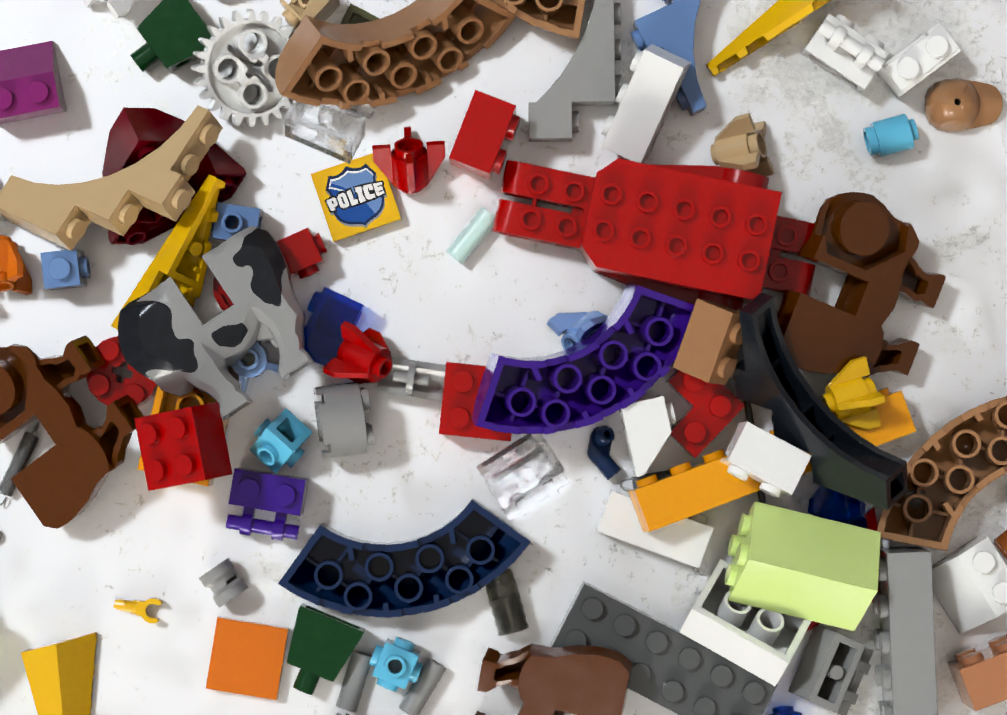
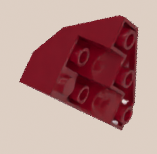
(140, 133)

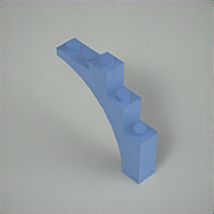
(674, 31)

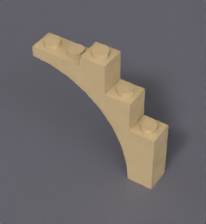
(115, 200)

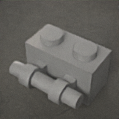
(831, 670)

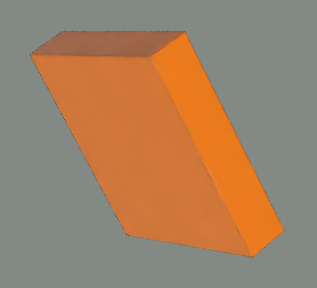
(247, 658)

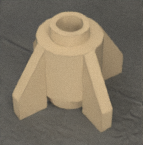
(742, 146)

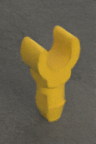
(138, 607)

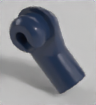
(599, 450)

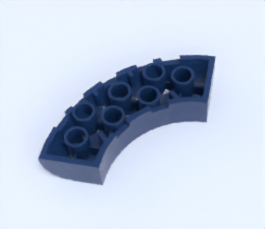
(407, 574)

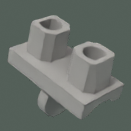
(414, 379)

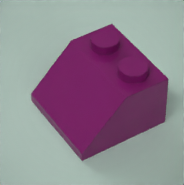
(30, 83)

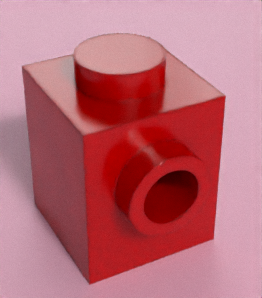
(303, 252)

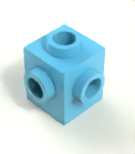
(280, 441)
(404, 652)

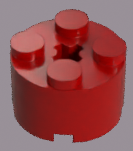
(107, 384)

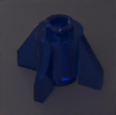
(837, 507)

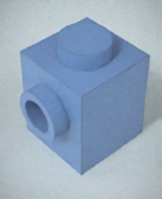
(234, 219)
(65, 269)

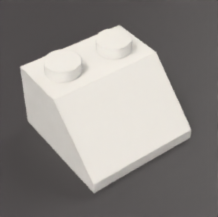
(646, 430)
(971, 584)

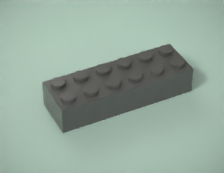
(665, 662)

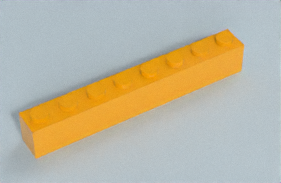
(710, 485)

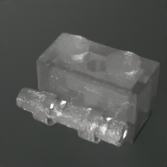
(328, 127)
(523, 475)

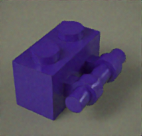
(266, 492)

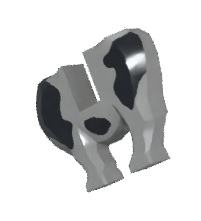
(179, 352)

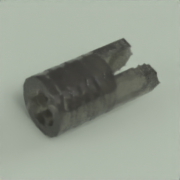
(506, 604)

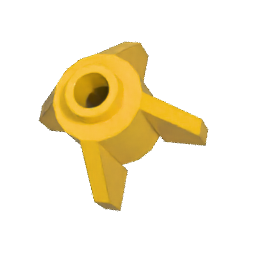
(853, 396)

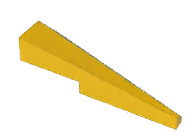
(770, 25)
(184, 248)
(62, 675)

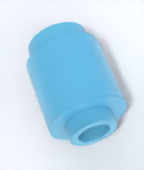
(890, 135)

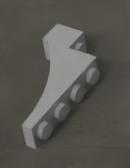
(585, 80)

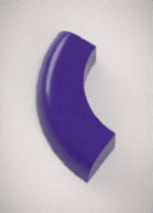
(590, 378)

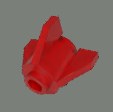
(409, 163)
(360, 356)

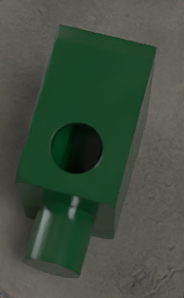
(170, 36)
(320, 646)

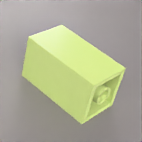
(803, 566)

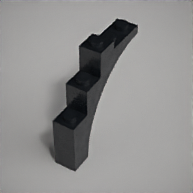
(799, 417)

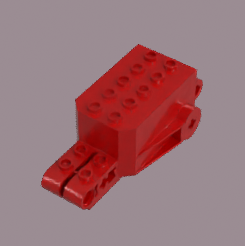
(664, 227)

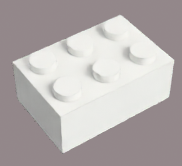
(743, 633)

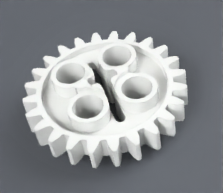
(229, 91)

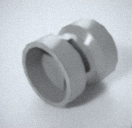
(223, 582)

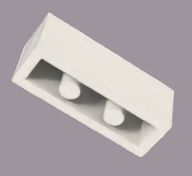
(644, 103)
(680, 541)

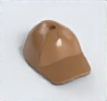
(978, 104)

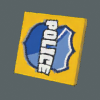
(355, 197)

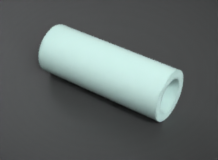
(471, 235)

